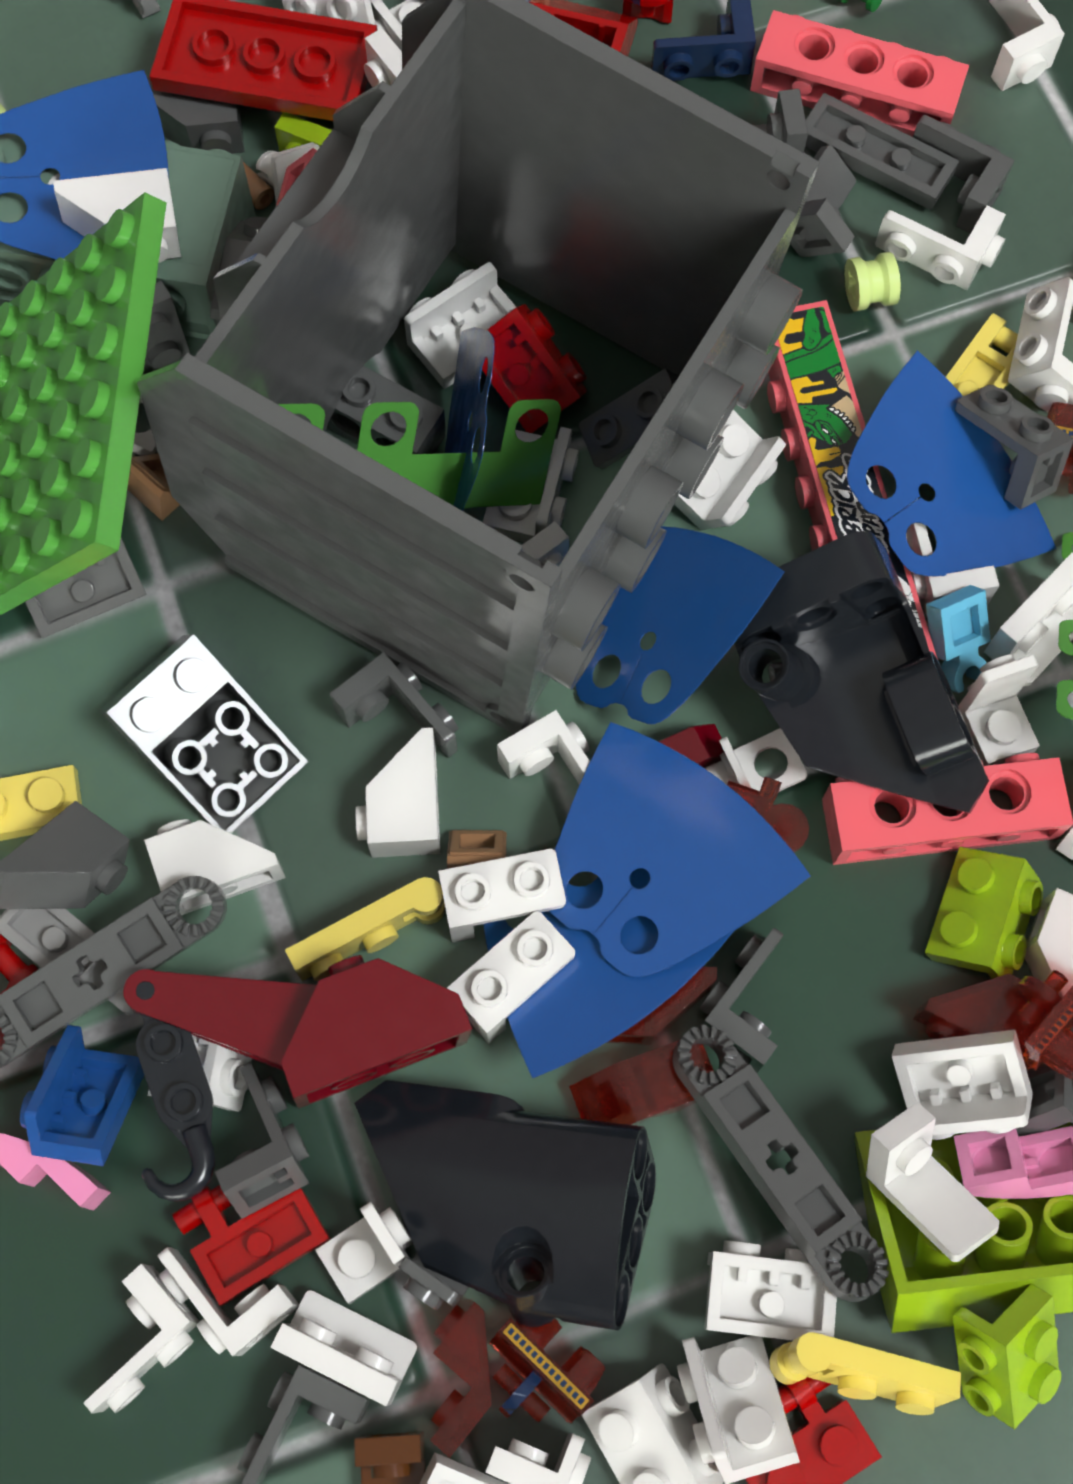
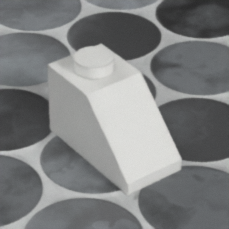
(92, 200)
(403, 803)
(212, 853)

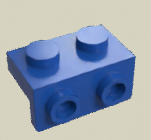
(79, 1101)

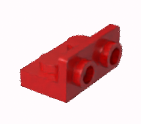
(531, 365)

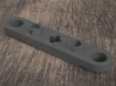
(133, 942)
(807, 1198)

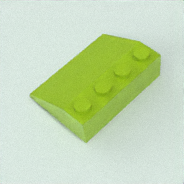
(929, 1288)

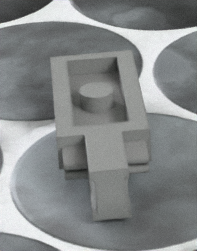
(49, 934)

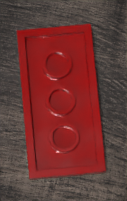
(261, 57)

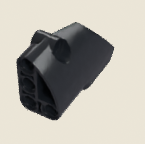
(858, 678)
(517, 1198)

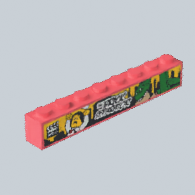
(821, 429)

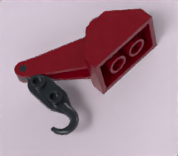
(321, 1035)

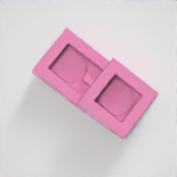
(1015, 1165)
(30, 1170)

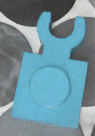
(957, 629)

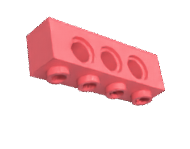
(862, 71)
(1032, 783)

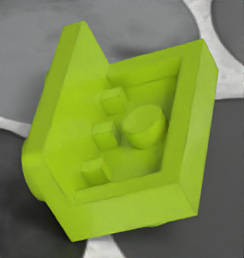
(985, 913)
(1012, 1361)

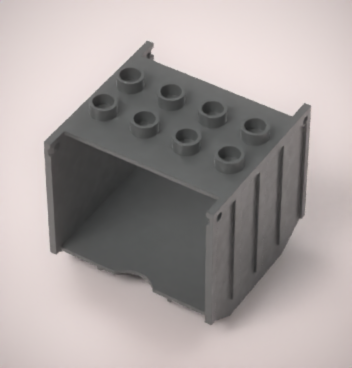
(580, 190)

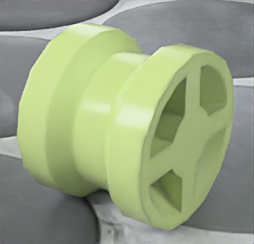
(872, 281)

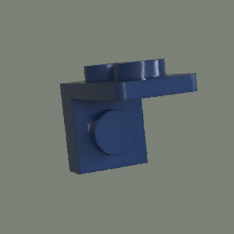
(715, 55)

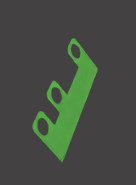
(504, 477)

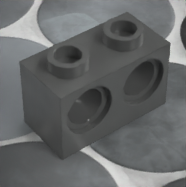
(370, 387)

